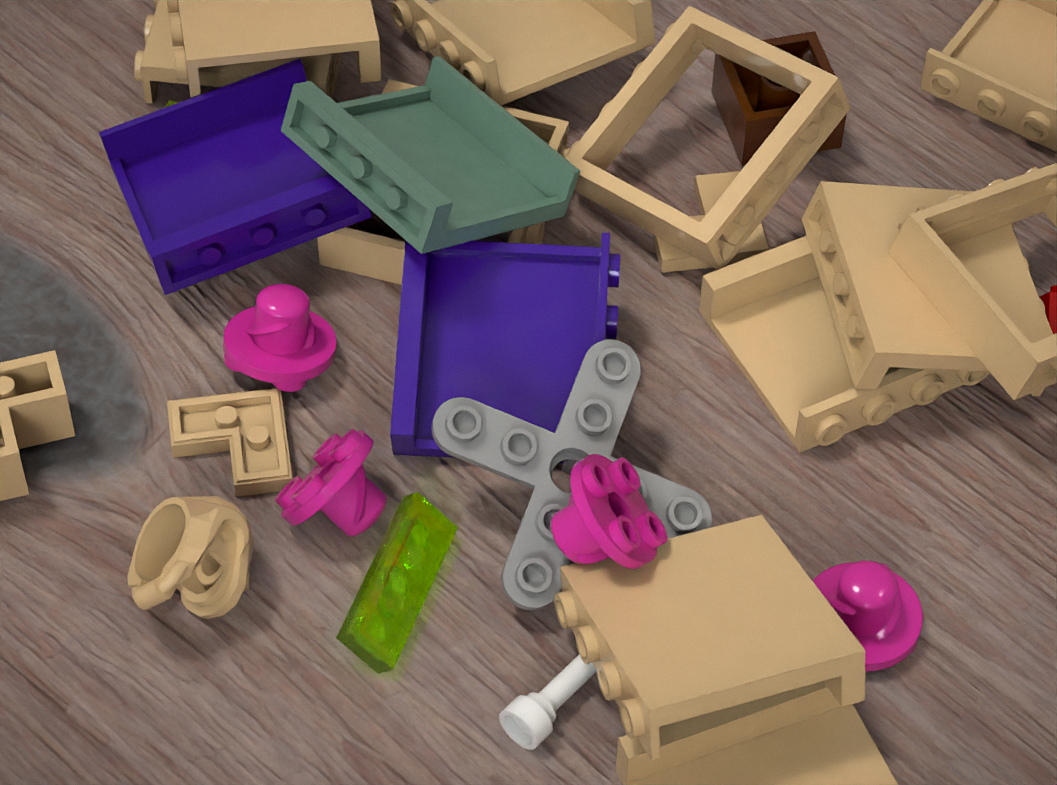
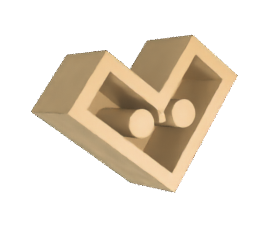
(31, 414)

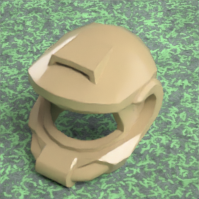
(192, 546)

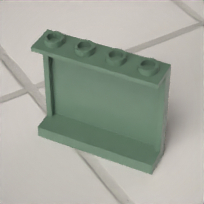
(434, 159)

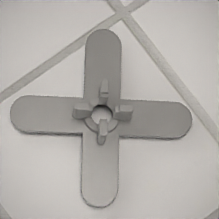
(531, 452)

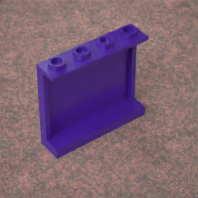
(222, 182)
(496, 329)

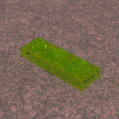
(397, 583)

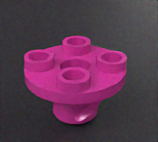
(279, 339)
(336, 487)
(607, 516)
(875, 608)

